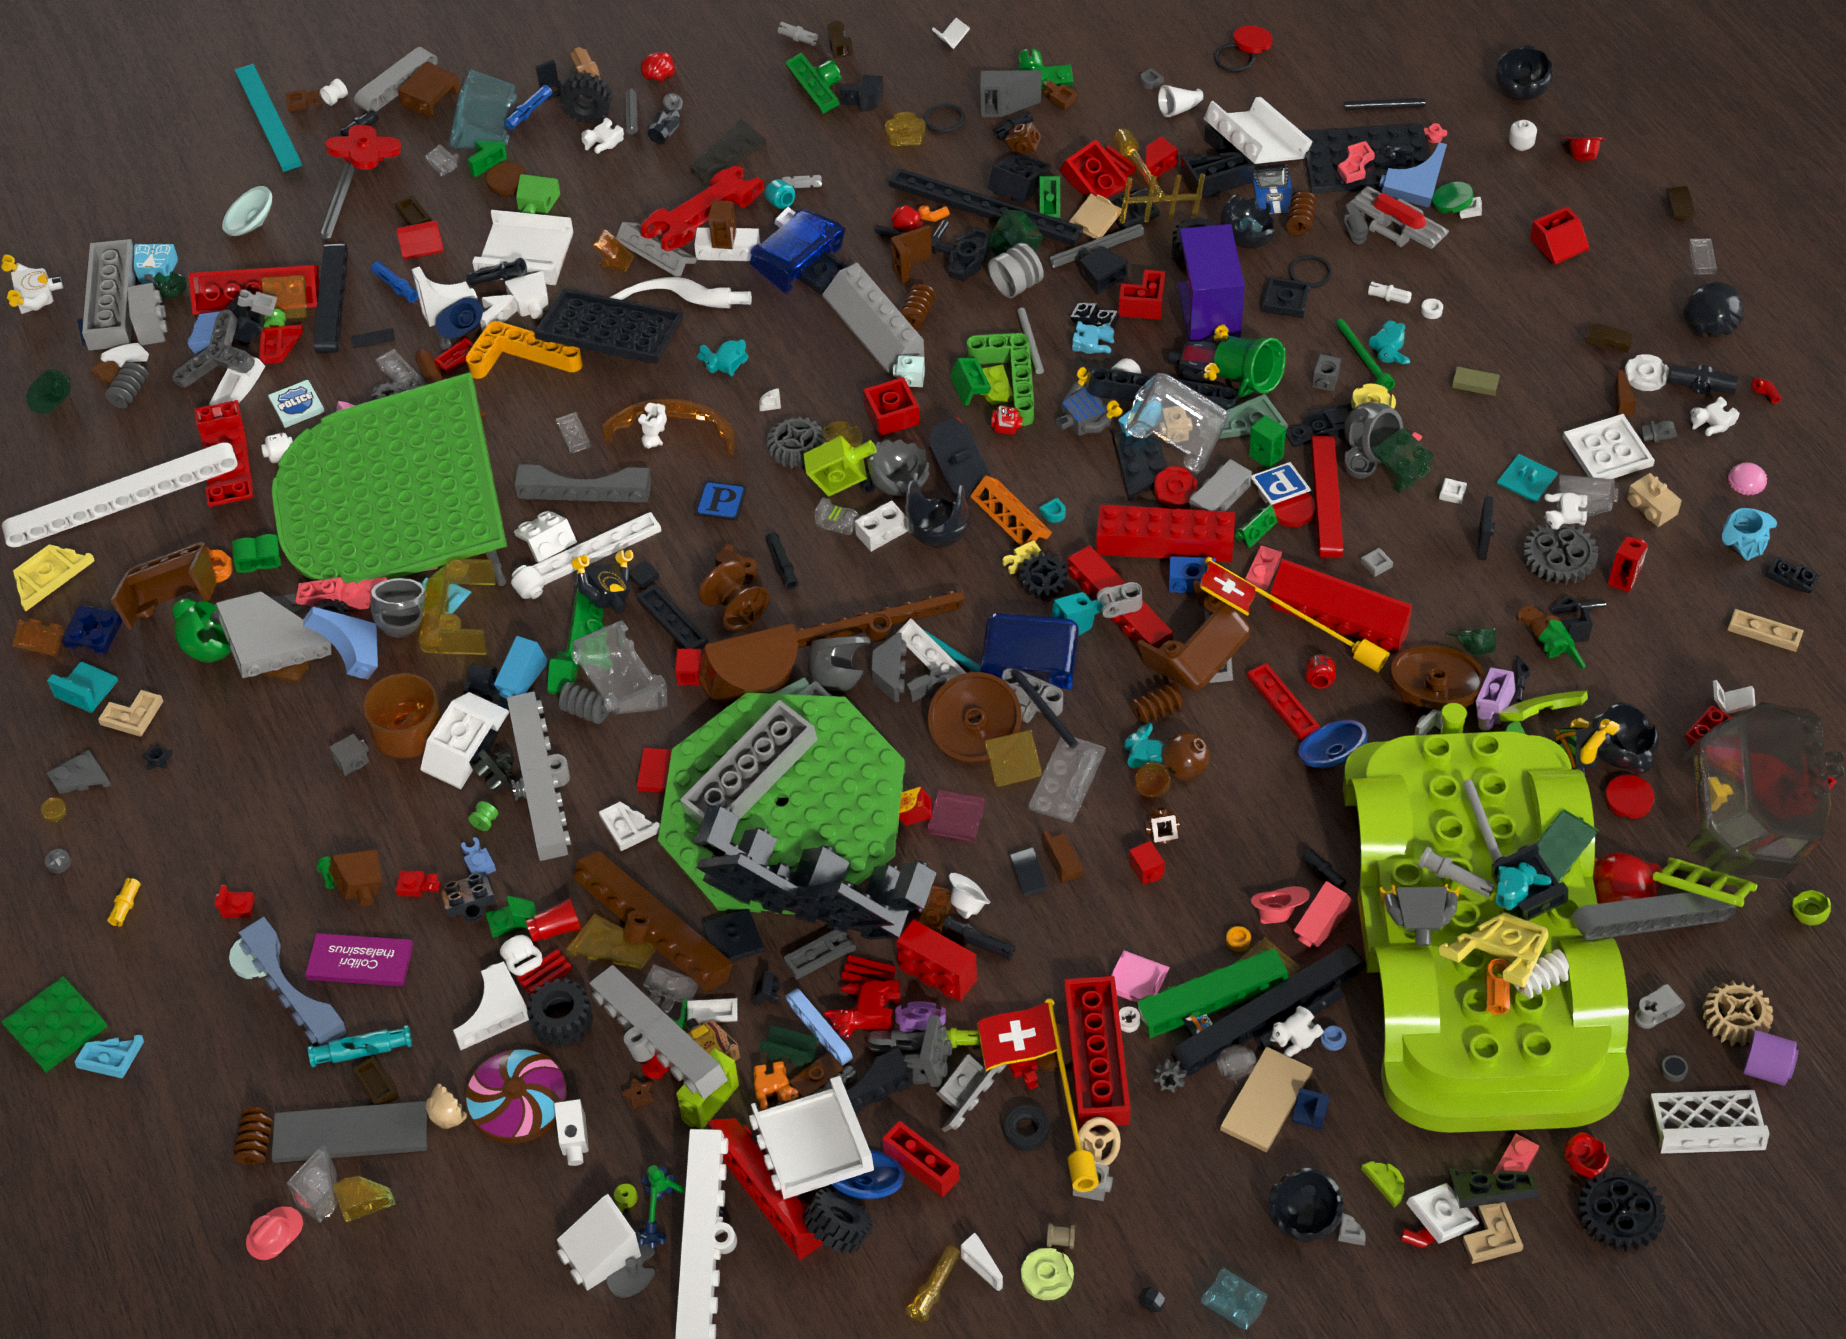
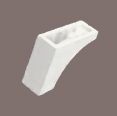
(437, 297)
(499, 1010)

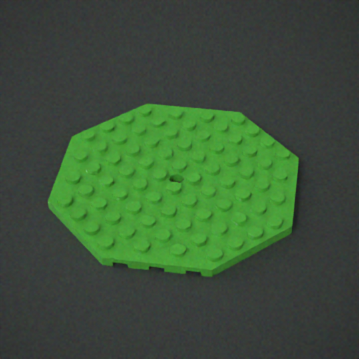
(838, 791)

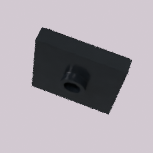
(1486, 528)
(734, 935)

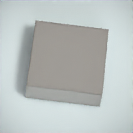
(1376, 562)

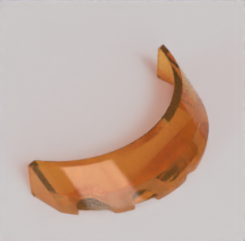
(674, 408)

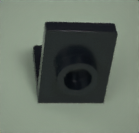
(548, 76)

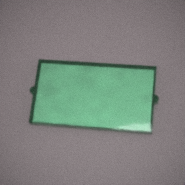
(1565, 842)

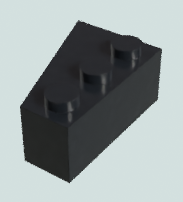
(1220, 172)

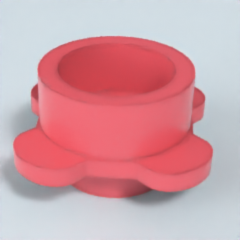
(1435, 133)

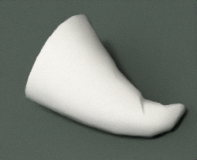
(1177, 100)

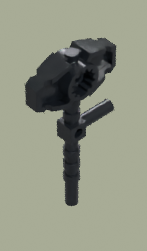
(965, 258)

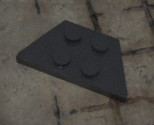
(1139, 462)

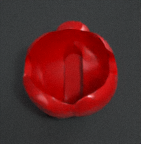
(1624, 878)

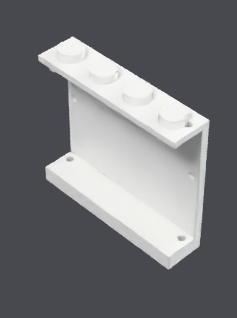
(1260, 133)
(534, 237)

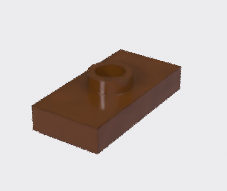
(816, 1075)

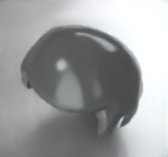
(896, 466)

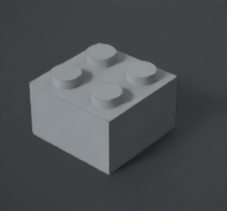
(147, 313)

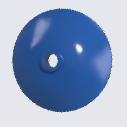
(1332, 743)
(876, 1184)

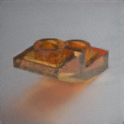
(936, 908)

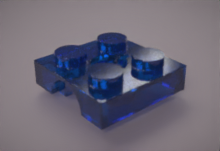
(84, 621)

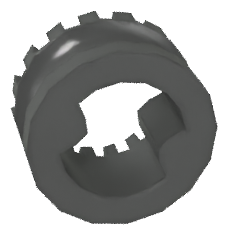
(518, 788)

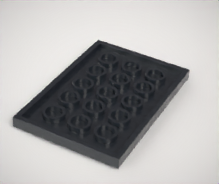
(1330, 150)
(609, 326)

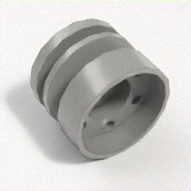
(1015, 270)

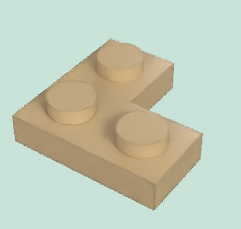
(132, 719)
(1498, 1237)

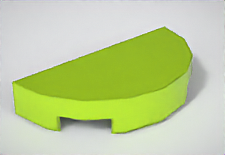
(1386, 1179)

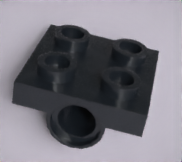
(1135, 211)
(465, 892)

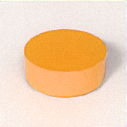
(1238, 939)

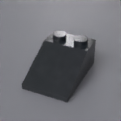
(1017, 177)

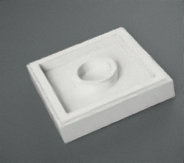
(1441, 1213)

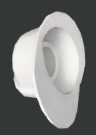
(966, 896)

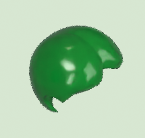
(197, 632)

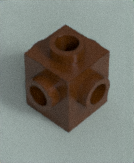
(1023, 138)
(1166, 832)

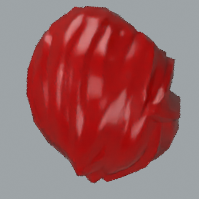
(658, 66)
(1586, 1155)

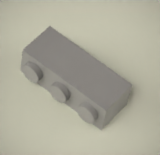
(1222, 489)

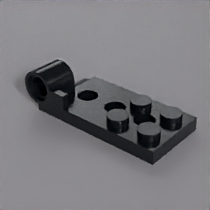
(481, 683)

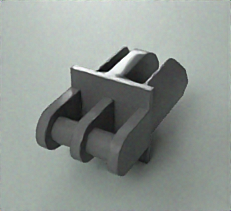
(1355, 224)

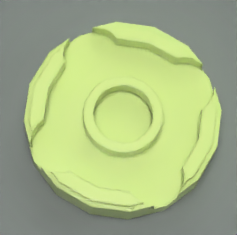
(1047, 1274)

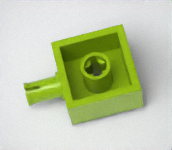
(837, 464)

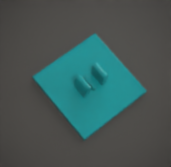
(1527, 478)

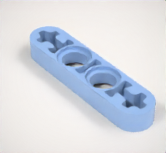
(819, 1026)

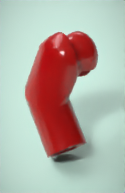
(1766, 388)
(1420, 1239)

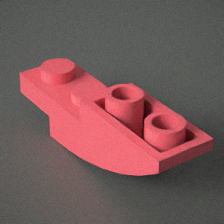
(353, 594)

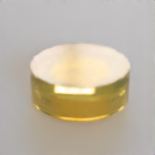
(53, 809)

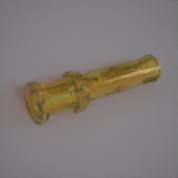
(929, 1293)

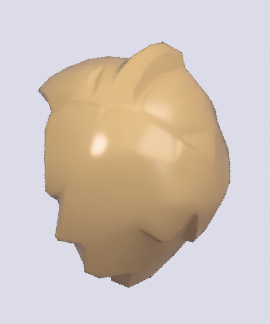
(444, 1109)

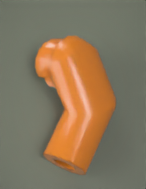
(933, 216)

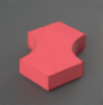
(1353, 167)

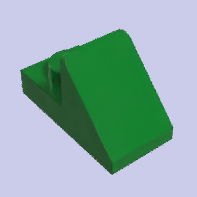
(487, 155)
(561, 671)
(511, 917)

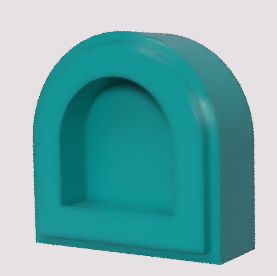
(1053, 511)

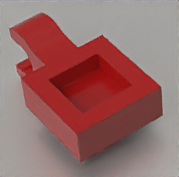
(414, 882)
(1027, 1071)

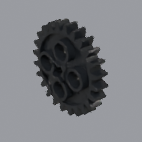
(1641, 1225)

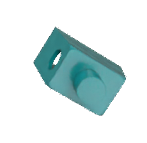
(1077, 608)

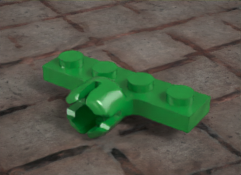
(1057, 74)
(816, 80)

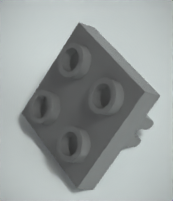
(934, 1051)

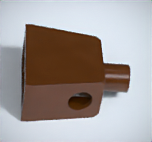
(357, 875)

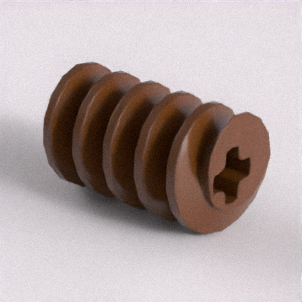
(1301, 213)
(918, 305)
(1157, 703)
(252, 1137)

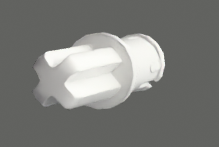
(1389, 292)

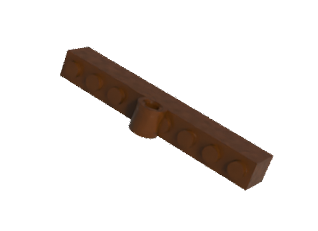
(652, 921)

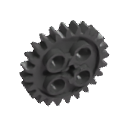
(1560, 553)

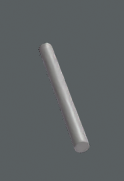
(1033, 348)
(1482, 820)

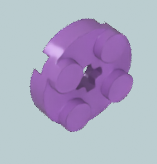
(917, 1015)

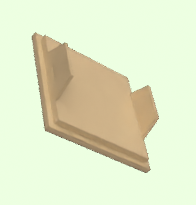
(1096, 216)

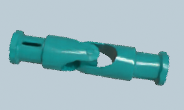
(378, 1041)

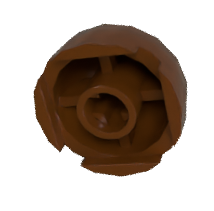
(1186, 755)

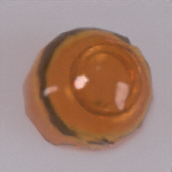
(1153, 780)

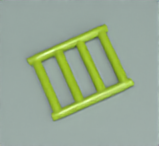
(1713, 891)

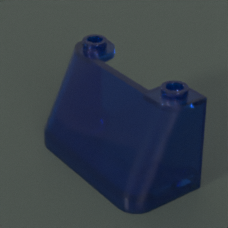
(796, 247)
(1031, 645)

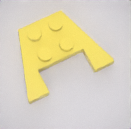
(1506, 938)

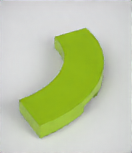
(1530, 707)

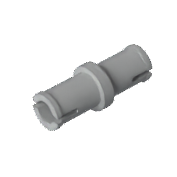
(797, 33)

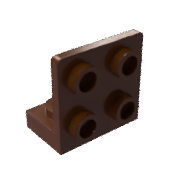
(910, 249)

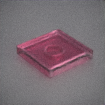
(956, 815)

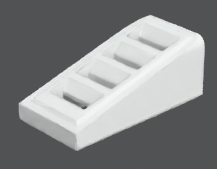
(978, 1258)

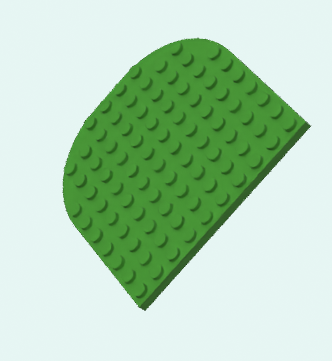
(389, 487)

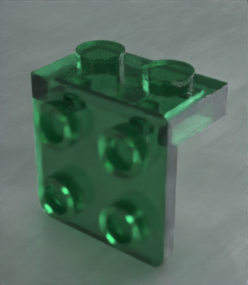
(1404, 457)

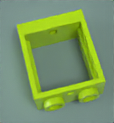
(699, 1111)

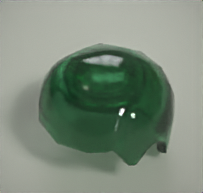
(169, 286)

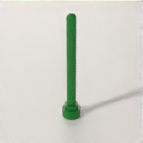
(1381, 378)

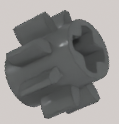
(1170, 1068)

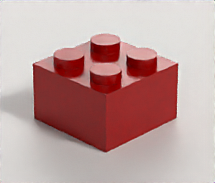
(891, 406)

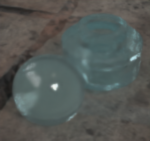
(1256, 226)

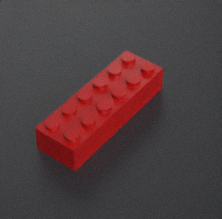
(1165, 532)
(1096, 1050)

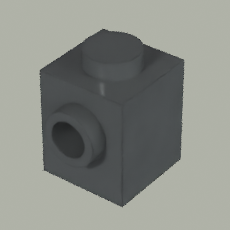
(349, 754)

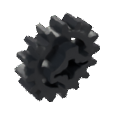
(1041, 584)

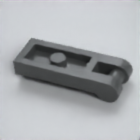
(818, 953)

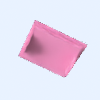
(1138, 976)

